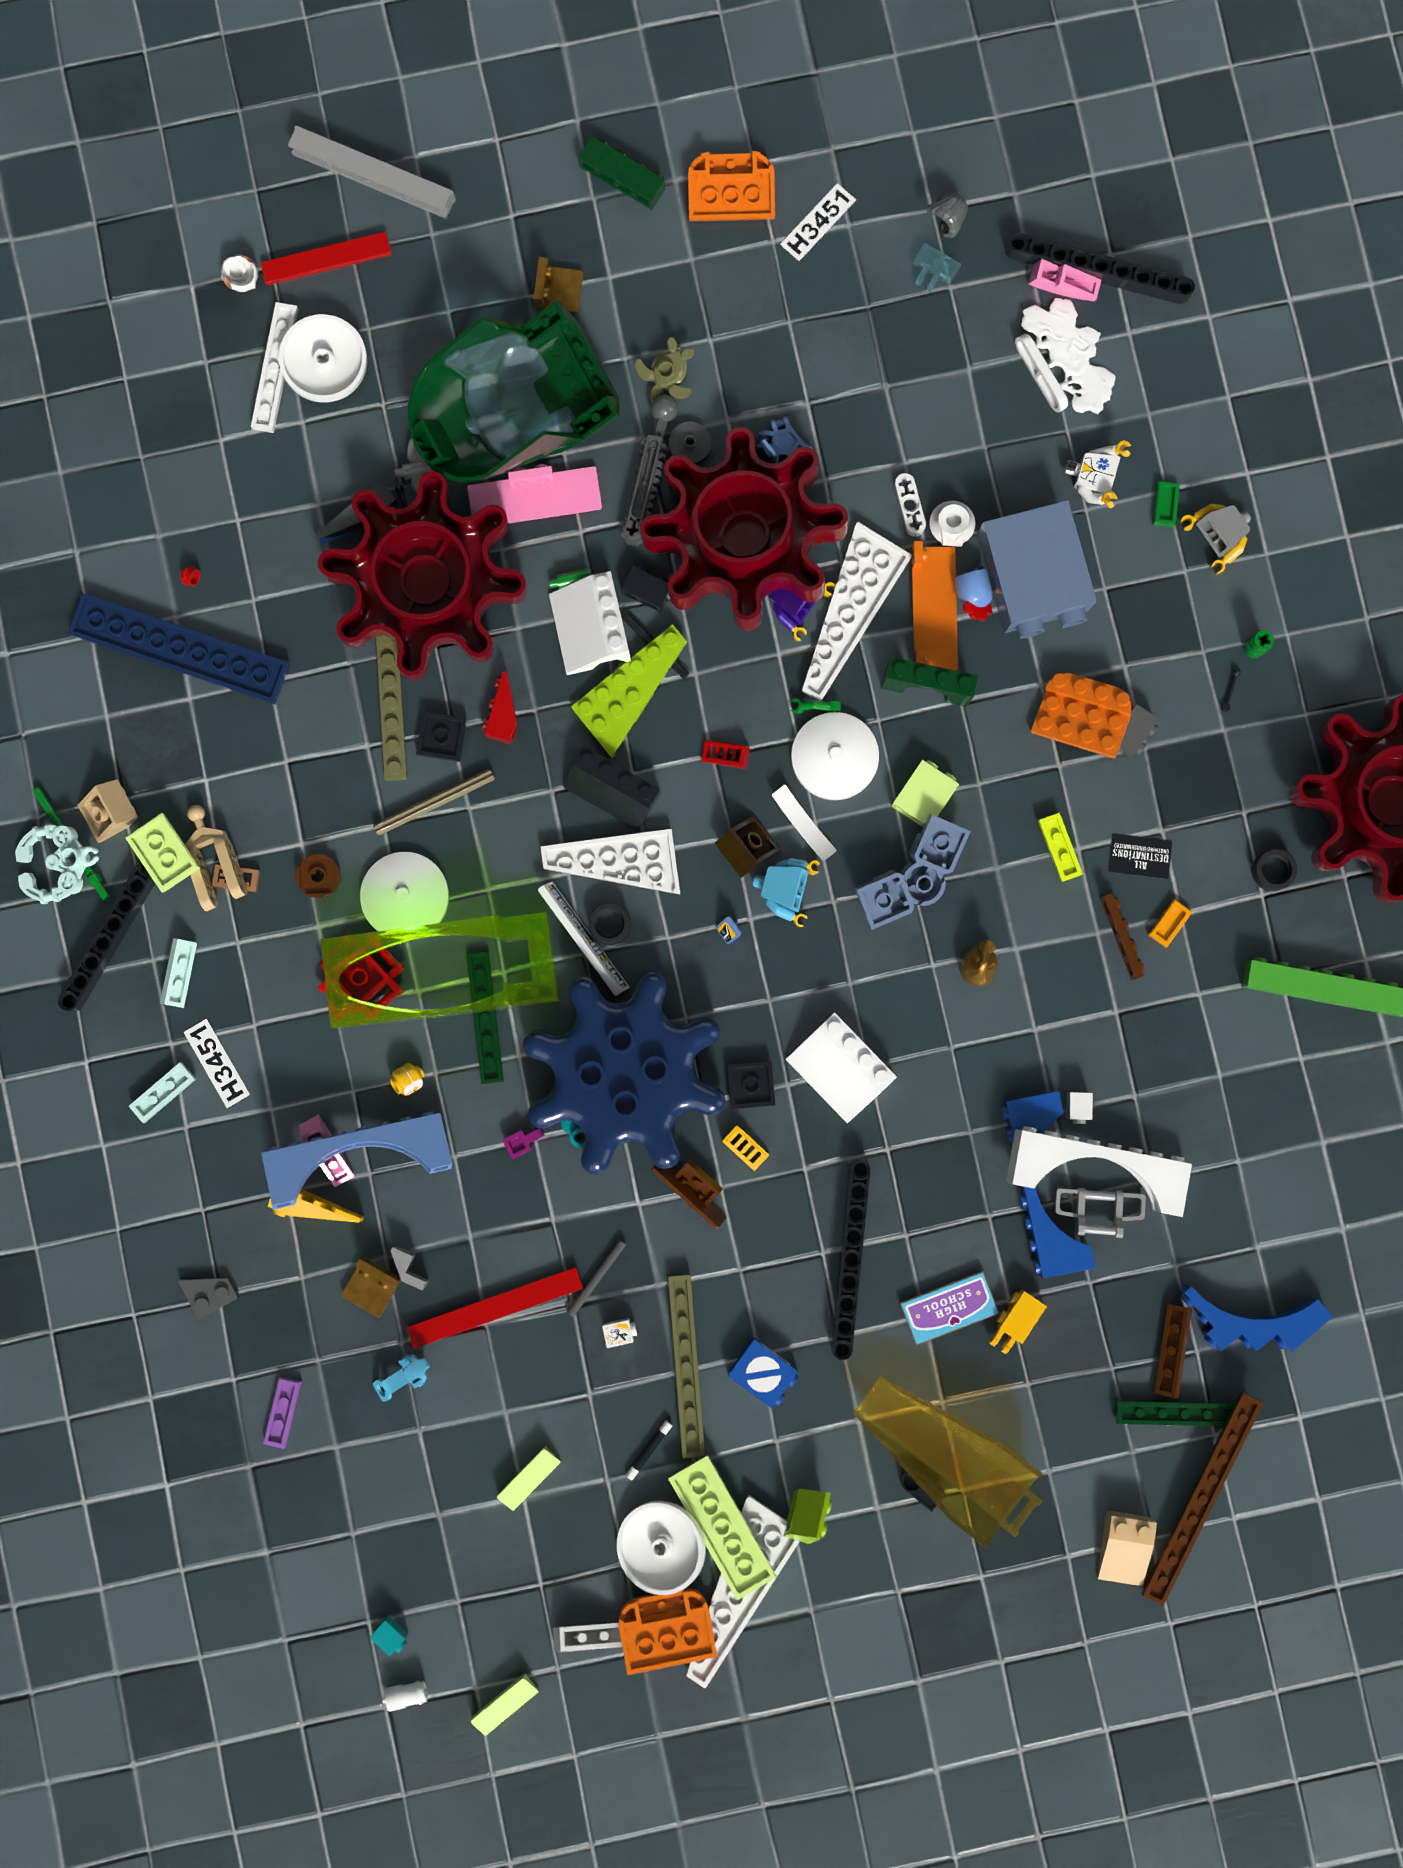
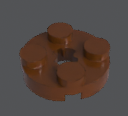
(309, 867)

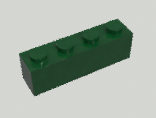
(622, 172)

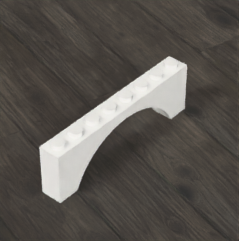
(1162, 1178)

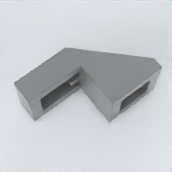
(403, 1261)

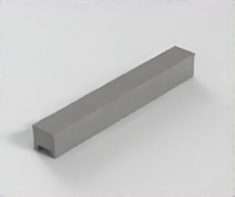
(371, 172)

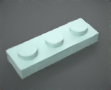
(178, 973)
(162, 1092)

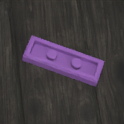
(282, 1412)

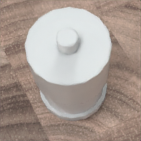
(402, 1695)

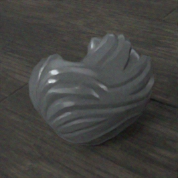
(952, 210)

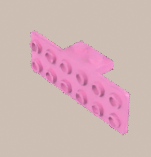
(539, 493)

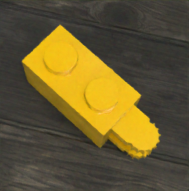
(1018, 1319)

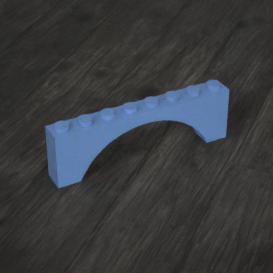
(291, 1166)

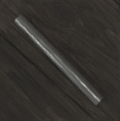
(595, 1279)

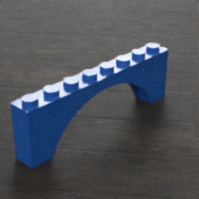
(1053, 1249)

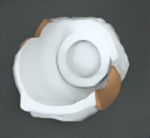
(239, 273)

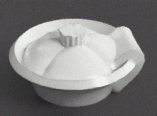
(952, 523)

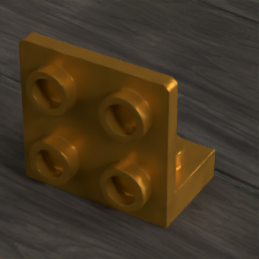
(557, 284)
(371, 1287)

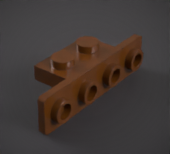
(695, 1189)

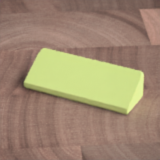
(528, 1478)
(504, 1704)

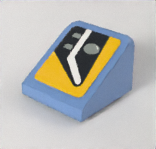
(728, 930)

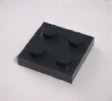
(441, 736)
(751, 1085)

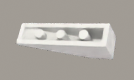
(586, 1637)

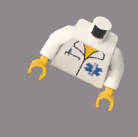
(1097, 473)

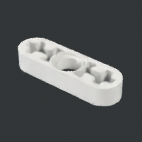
(904, 512)

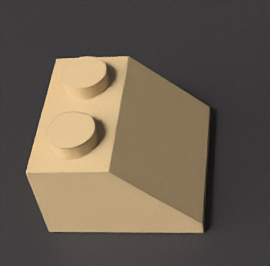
(107, 810)

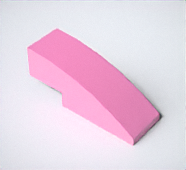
(1064, 281)

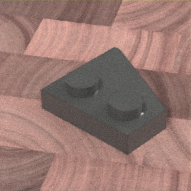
(208, 1294)

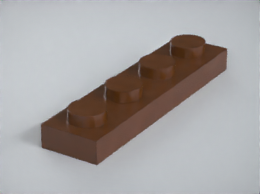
(1119, 928)
(1173, 1350)

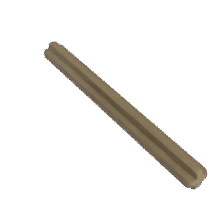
(433, 802)

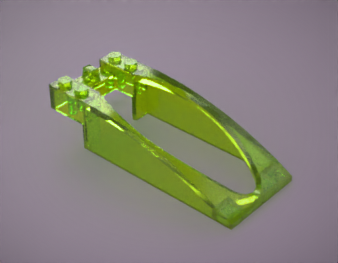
(345, 950)

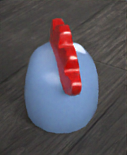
(975, 593)

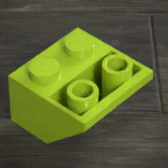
(807, 1515)

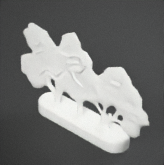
(1070, 350)

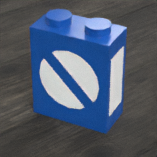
(763, 1373)

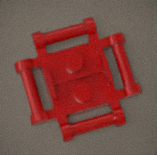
(367, 977)

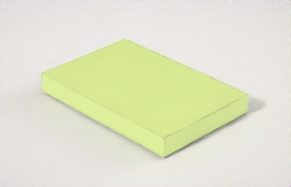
(162, 852)

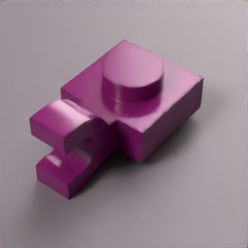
(520, 1142)

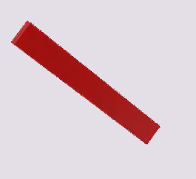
(495, 1307)

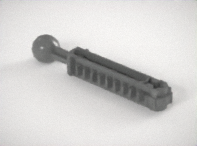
(654, 449)

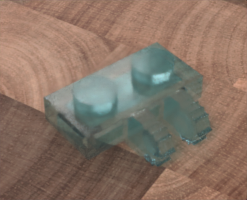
(936, 264)

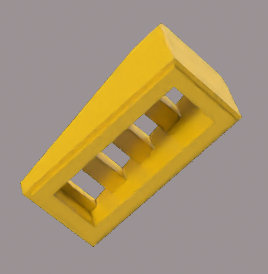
(732, 1135)

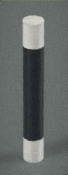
(649, 1449)

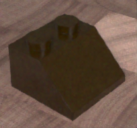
(747, 846)

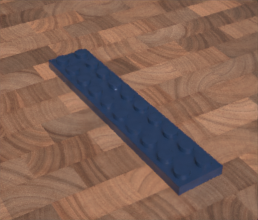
(178, 648)

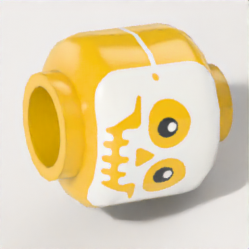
(407, 1079)

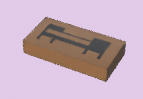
(250, 877)

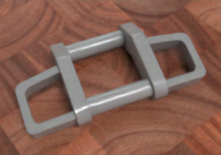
(1118, 1218)

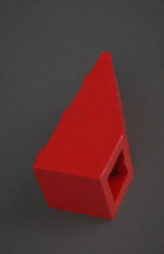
(503, 719)

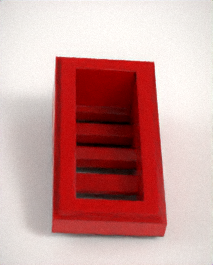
(744, 755)

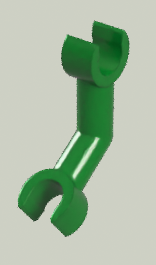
(831, 706)

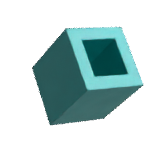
(389, 1636)

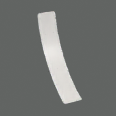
(803, 823)

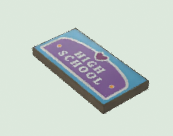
(949, 1308)

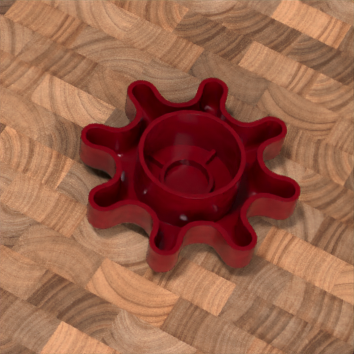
(744, 528)
(422, 576)
(1361, 799)

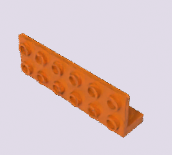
(934, 606)

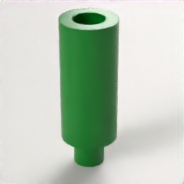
(568, 578)

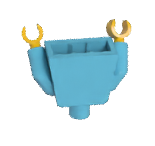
(785, 887)

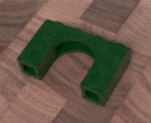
(956, 685)

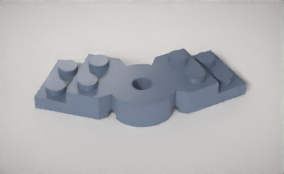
(932, 856)

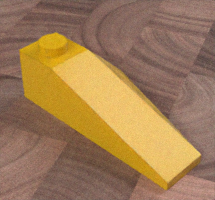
(313, 1206)

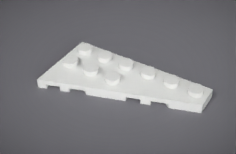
(630, 859)

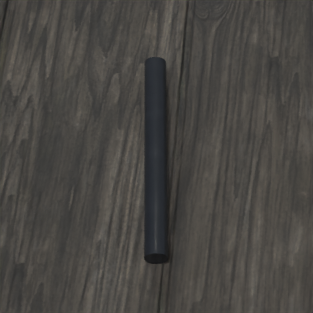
(630, 621)

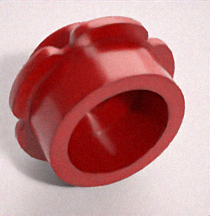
(190, 576)

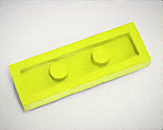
(1060, 847)

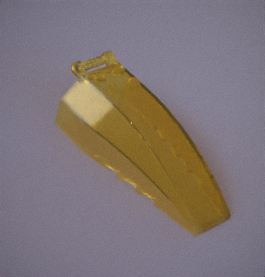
(956, 1464)

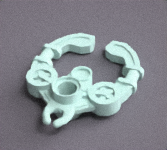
(62, 860)

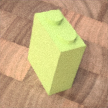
(925, 793)

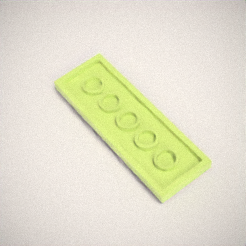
(723, 1527)

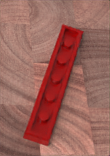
(326, 258)

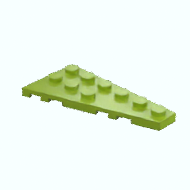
(621, 698)

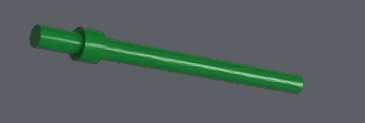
(93, 879)

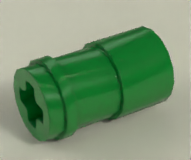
(1258, 644)

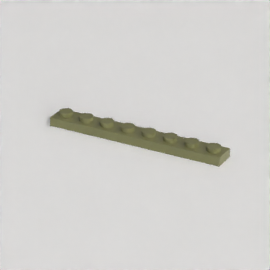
(391, 710)
(686, 1366)

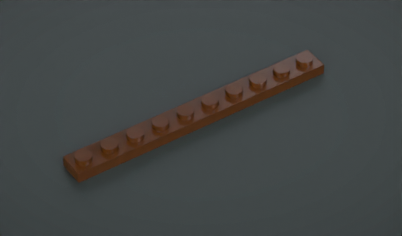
(1202, 1498)

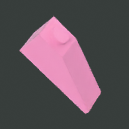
(335, 1167)

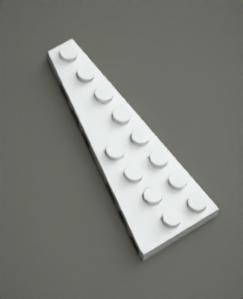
(863, 584)
(732, 1615)

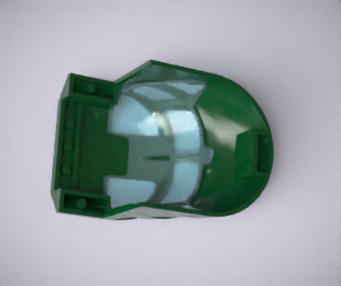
(509, 396)

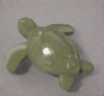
(667, 371)

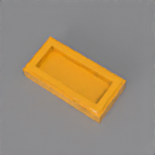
(1170, 923)

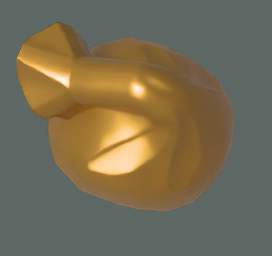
(979, 964)

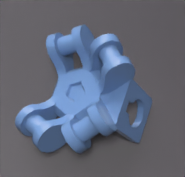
(783, 440)

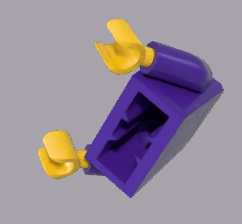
(792, 610)

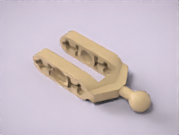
(227, 857)

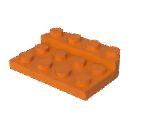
(731, 187)
(1083, 714)
(666, 1630)

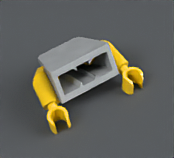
(1224, 530)

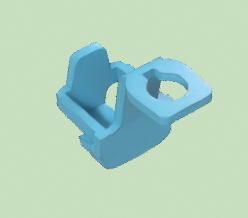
(412, 1371)

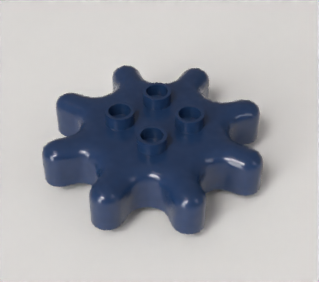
(624, 1072)

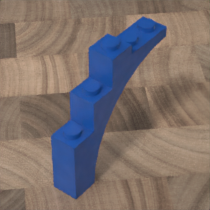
(1288, 1328)

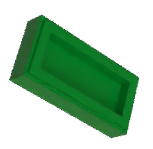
(1166, 504)

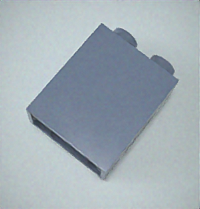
(1037, 569)

